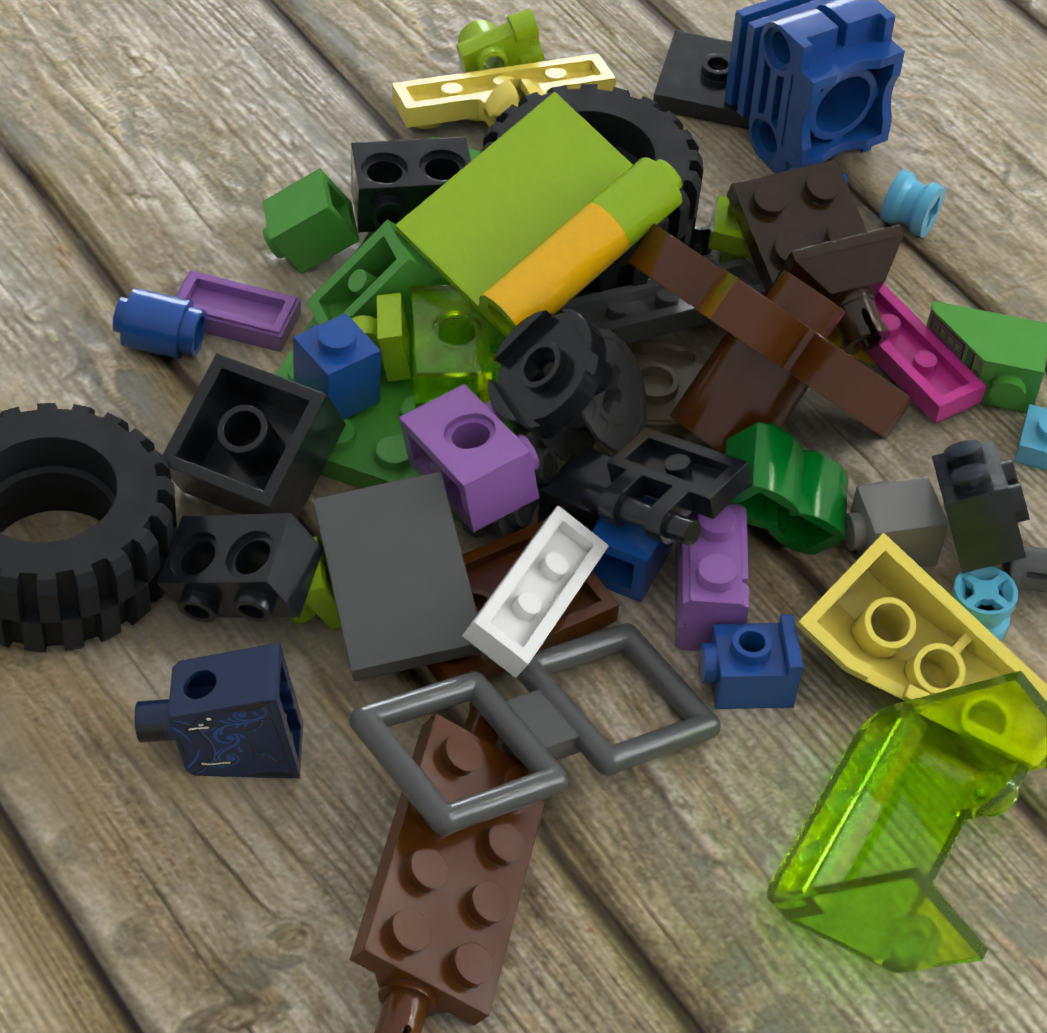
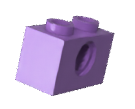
(480, 458)

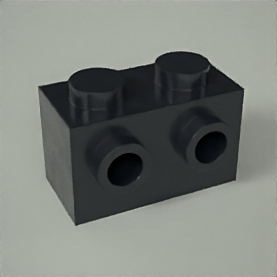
(981, 504)

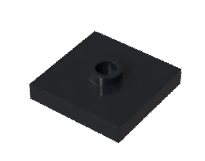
(696, 80)

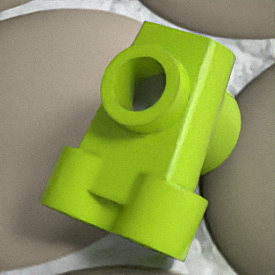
(490, 46)

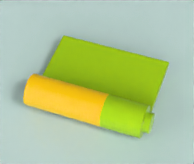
(539, 215)

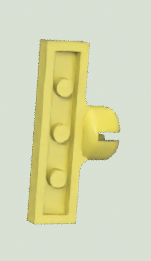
(489, 92)

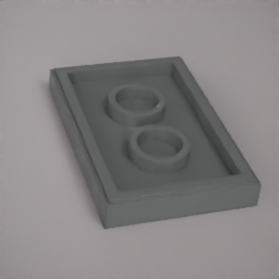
(397, 575)

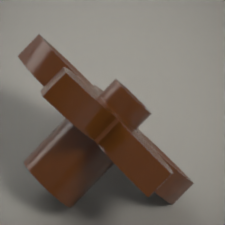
(769, 352)

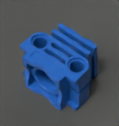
(813, 77)

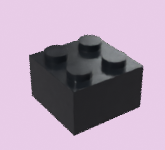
(252, 440)

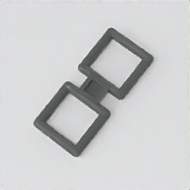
(534, 727)

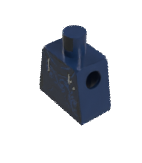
(229, 715)

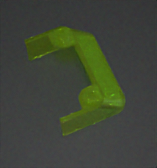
(893, 813)

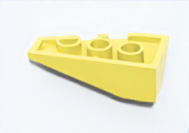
(905, 630)

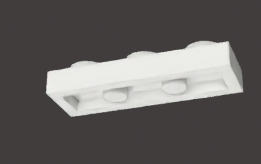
(535, 592)

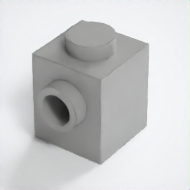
(904, 512)

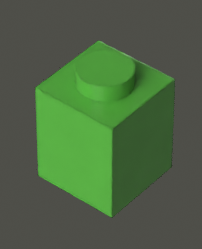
(309, 221)

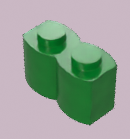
(792, 489)

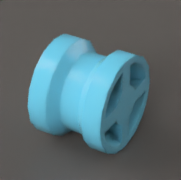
(912, 203)
(988, 596)

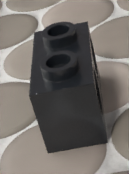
(399, 175)
(240, 566)

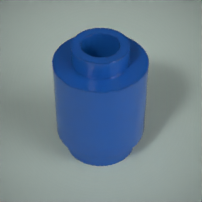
(159, 323)

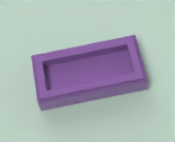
(242, 310)

